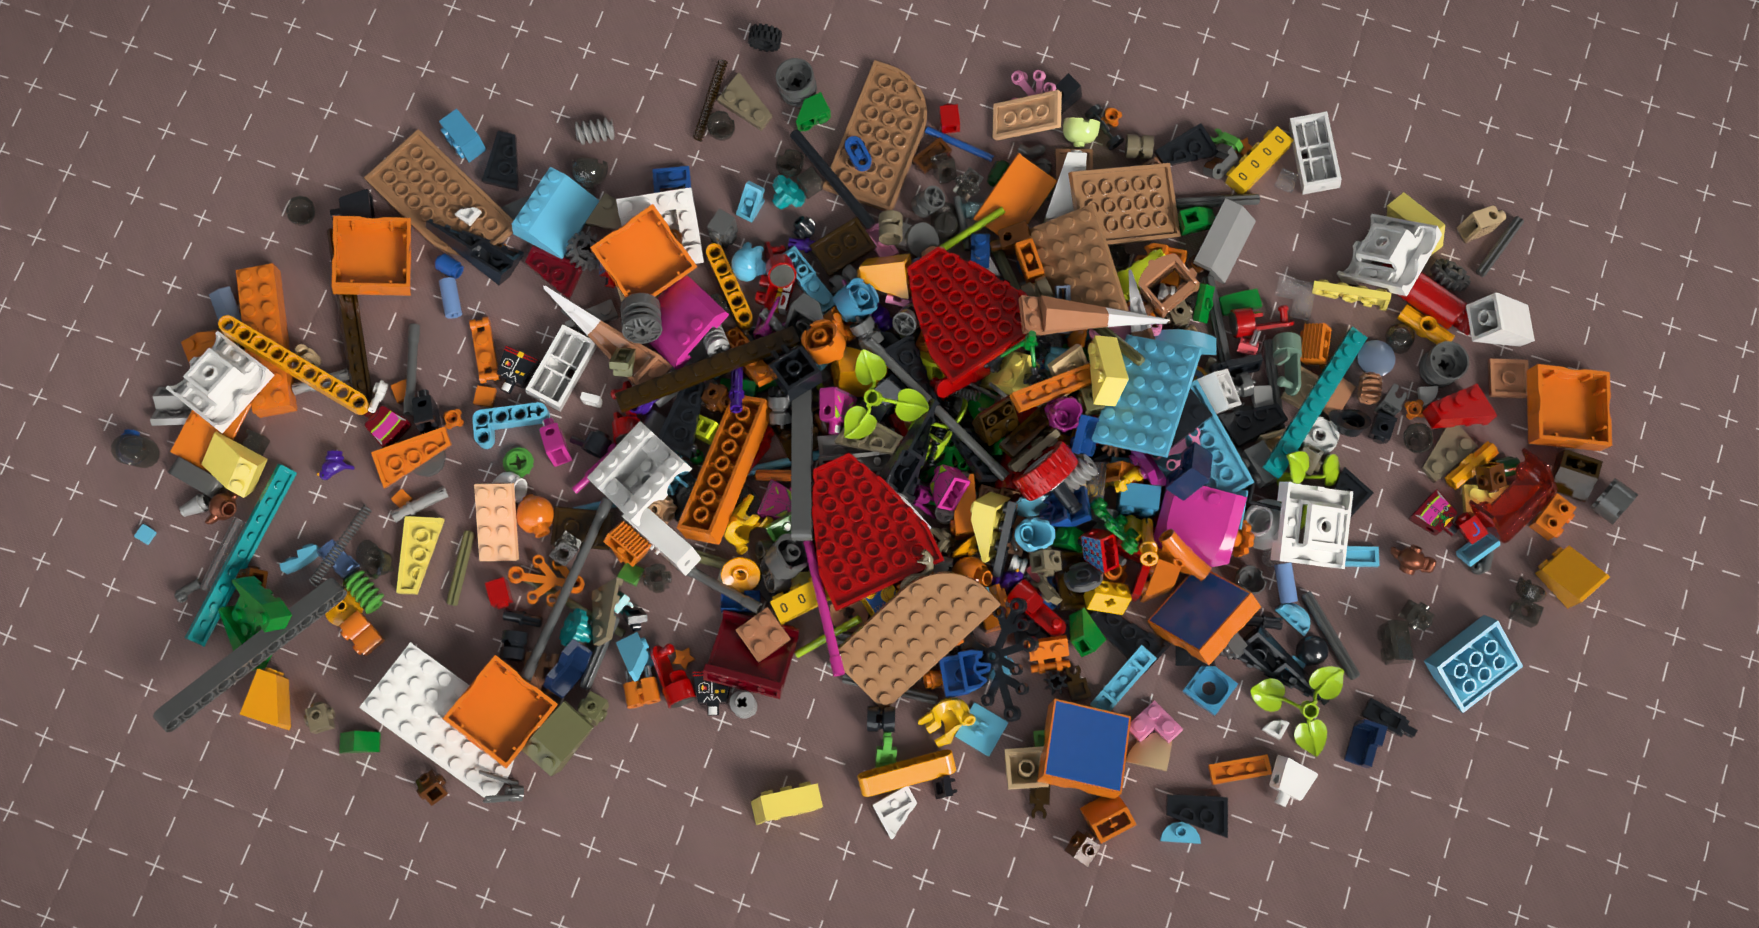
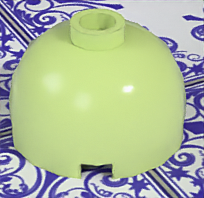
(1080, 130)

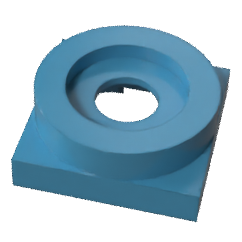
(1222, 682)

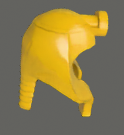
(741, 525)
(953, 713)

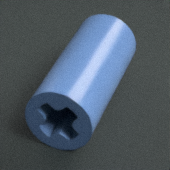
(450, 297)
(1286, 582)

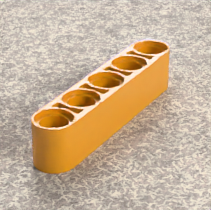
(729, 278)
(906, 772)

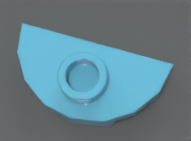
(1295, 616)
(1180, 833)

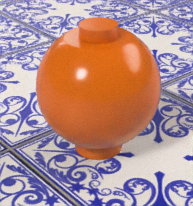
(535, 515)
(975, 569)

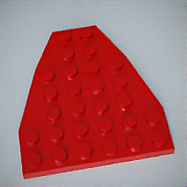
(963, 312)
(864, 532)

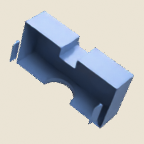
(344, 564)

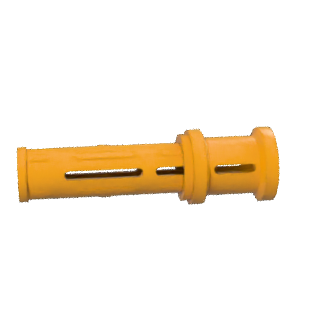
(1148, 546)

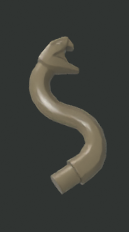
(927, 559)

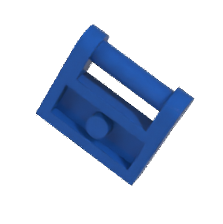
(671, 177)

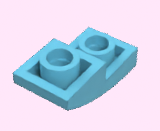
(305, 557)

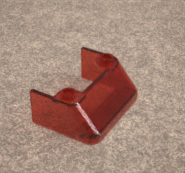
(1520, 501)

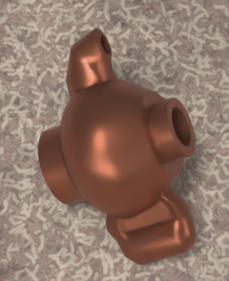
(222, 507)
(1413, 559)

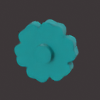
(787, 193)
(576, 628)

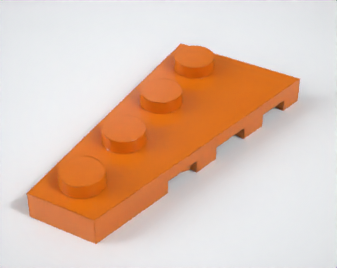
(404, 457)

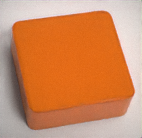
(401, 498)

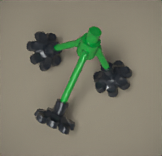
(1034, 347)

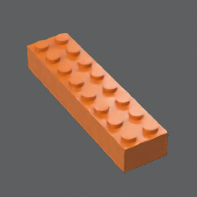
(264, 311)
(724, 471)

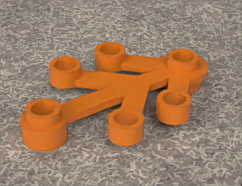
(549, 580)

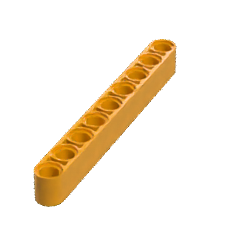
(287, 358)

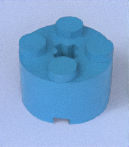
(856, 300)

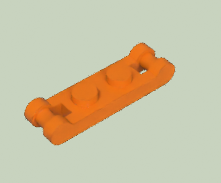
(484, 349)

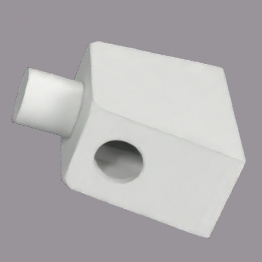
(1290, 780)

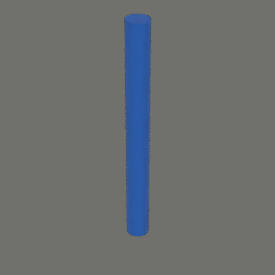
(960, 144)

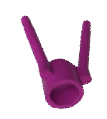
(765, 329)
(923, 497)

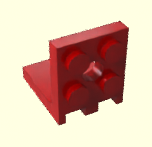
(1142, 572)

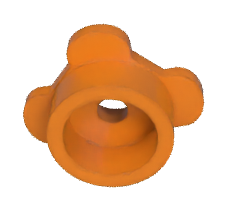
(1112, 112)
(1414, 404)
(448, 415)

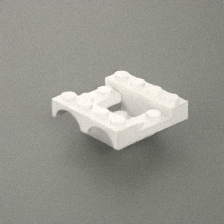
(676, 209)
(1406, 248)
(226, 377)
(628, 467)
(1319, 547)

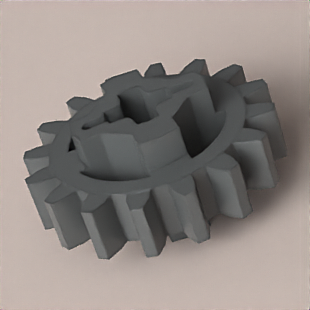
(583, 255)
(1450, 275)

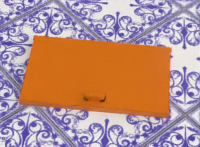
(1018, 192)
(197, 435)

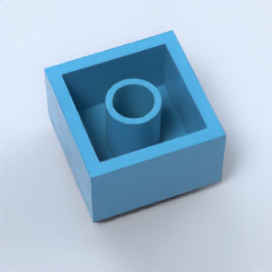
(461, 136)
(1139, 500)

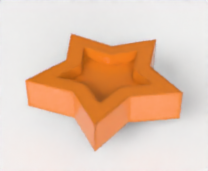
(1247, 147)
(683, 658)

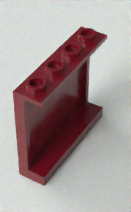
(736, 667)

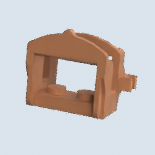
(1155, 273)

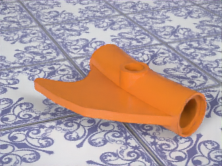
(1181, 555)

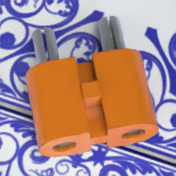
(642, 691)

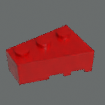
(1460, 408)

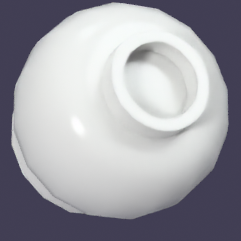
(520, 484)

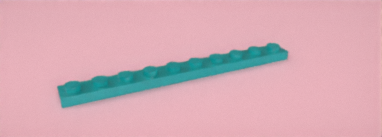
(1315, 402)
(241, 554)

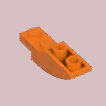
(755, 371)

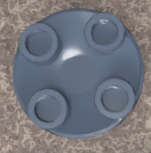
(1376, 357)

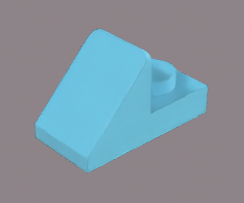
(750, 201)

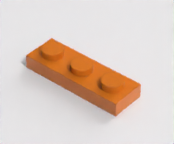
(1239, 769)

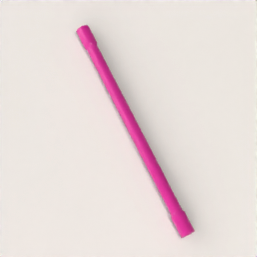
(835, 658)

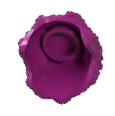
(1063, 413)

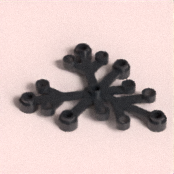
(1002, 679)

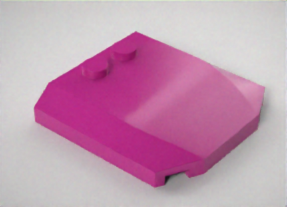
(686, 319)
(1204, 522)

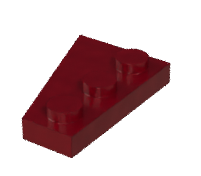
(556, 271)

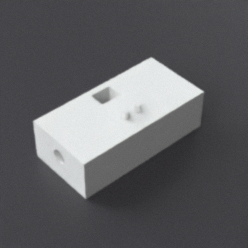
(1314, 136)
(566, 352)
(665, 541)

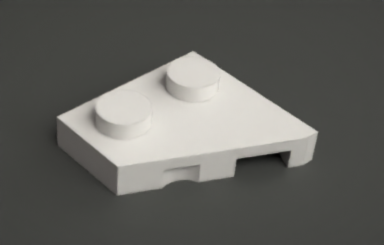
(895, 809)

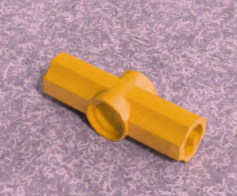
(1415, 320)
(1467, 466)

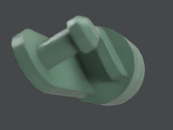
(1288, 350)

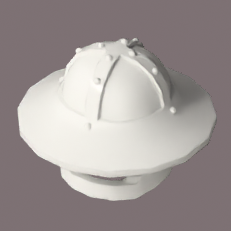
(1263, 523)

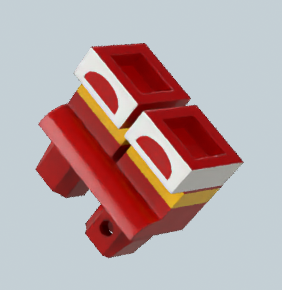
(768, 299)

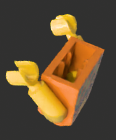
(1123, 473)

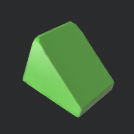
(631, 574)

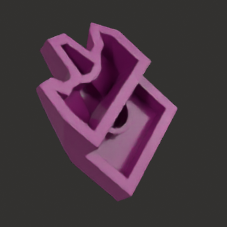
(1148, 468)

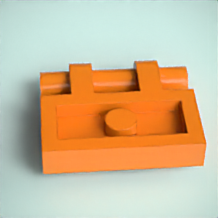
(1050, 648)

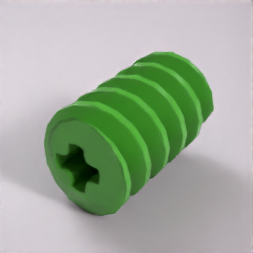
(363, 592)

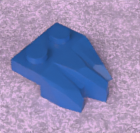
(1083, 442)
(1060, 517)
(963, 673)

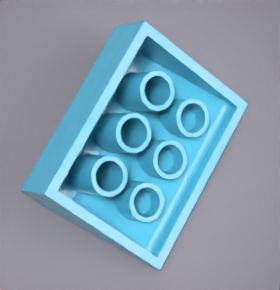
(554, 213)
(1474, 662)

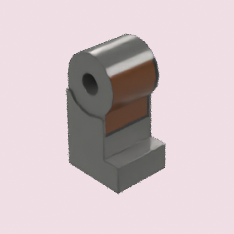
(1221, 163)

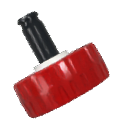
(1047, 475)

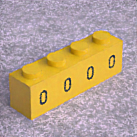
(1259, 161)
(796, 602)

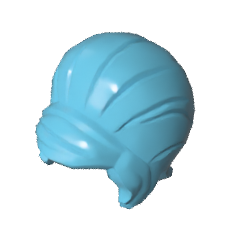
(748, 262)
(1034, 534)

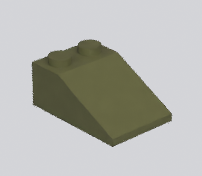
(558, 739)

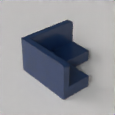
(1192, 472)
(569, 669)
(1364, 742)

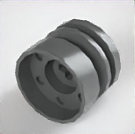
(795, 73)
(641, 318)
(1444, 364)

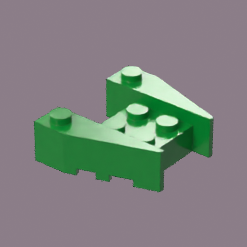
(253, 612)

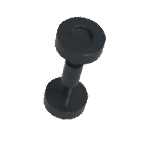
(1114, 141)

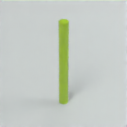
(975, 227)
(821, 640)

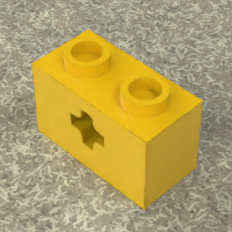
(1108, 598)

